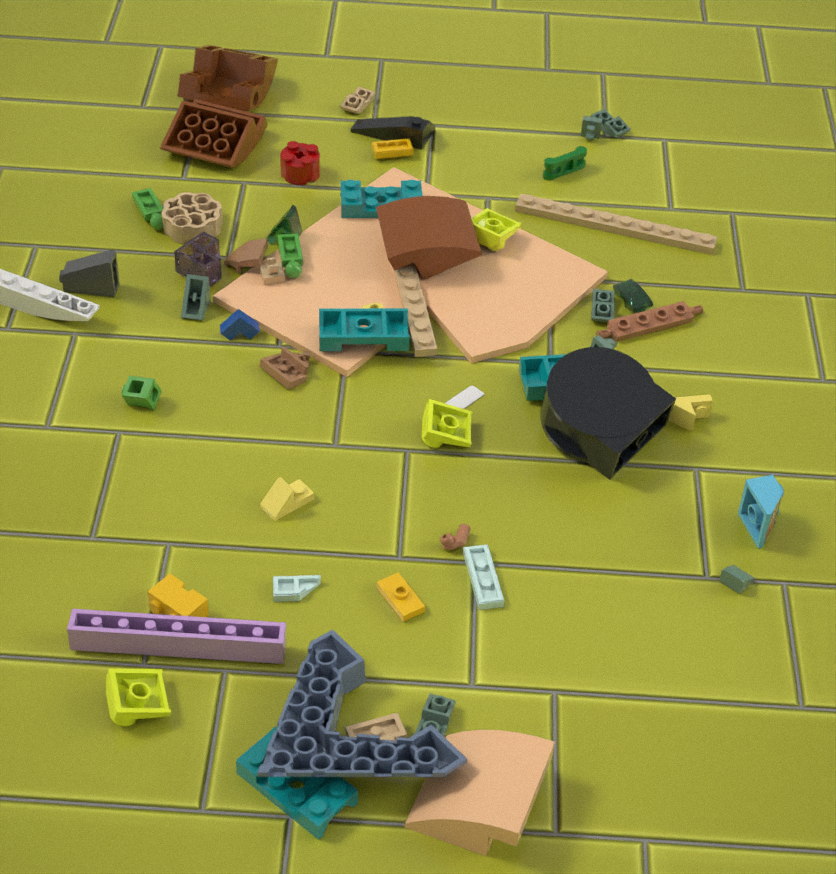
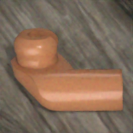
(459, 540)

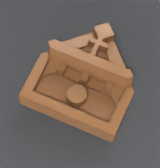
(248, 255)
(287, 368)

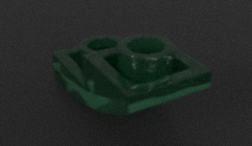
(633, 295)

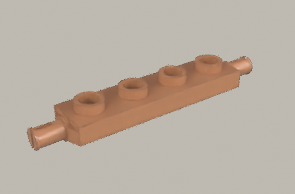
(650, 321)

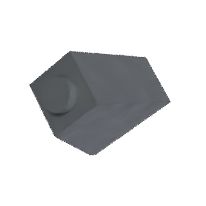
(92, 275)

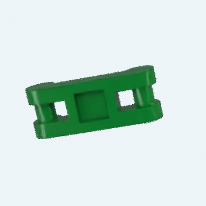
(565, 164)

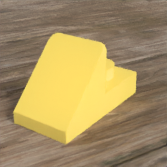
(689, 408)
(286, 498)

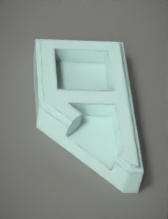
(293, 587)

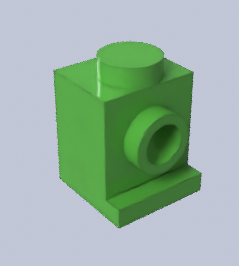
(141, 392)

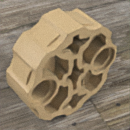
(190, 215)

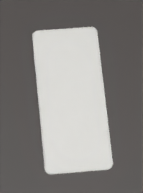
(465, 397)

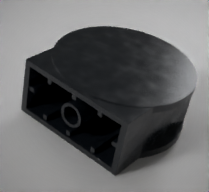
(602, 407)

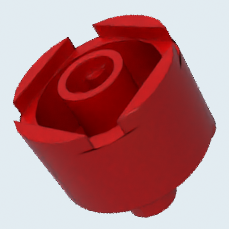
(300, 163)

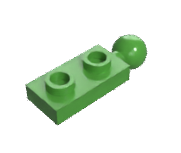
(149, 207)
(290, 254)

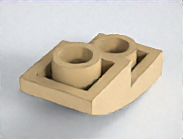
(358, 101)

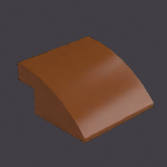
(214, 133)
(428, 232)

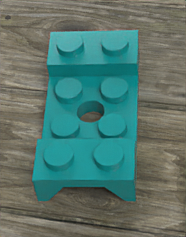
(362, 201)
(344, 325)
(535, 373)
(309, 806)

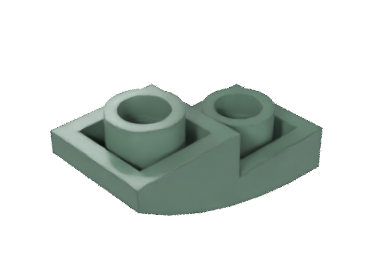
(612, 126)
(602, 305)
(437, 713)

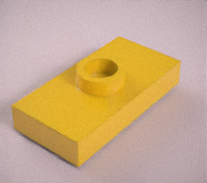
(392, 148)
(400, 597)

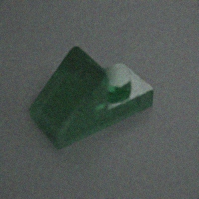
(287, 224)

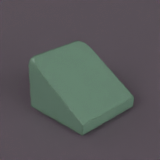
(736, 578)

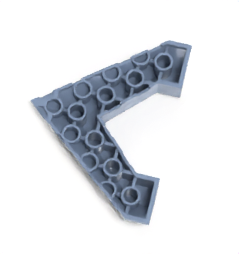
(307, 733)

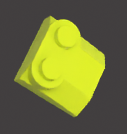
(494, 229)
(446, 425)
(135, 695)

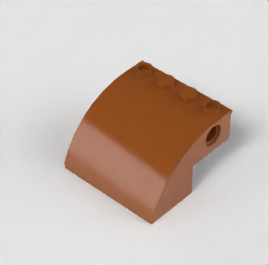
(228, 78)

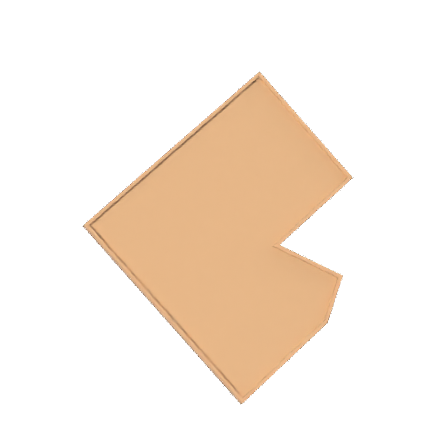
(482, 305)

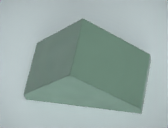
(196, 297)

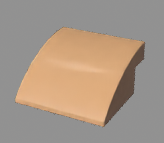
(485, 795)

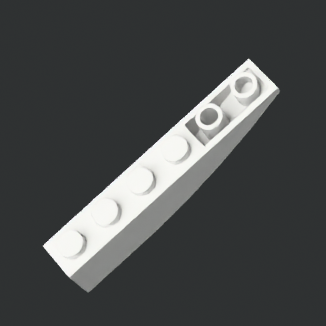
(43, 300)

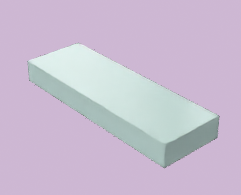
(483, 577)

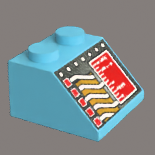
(760, 507)

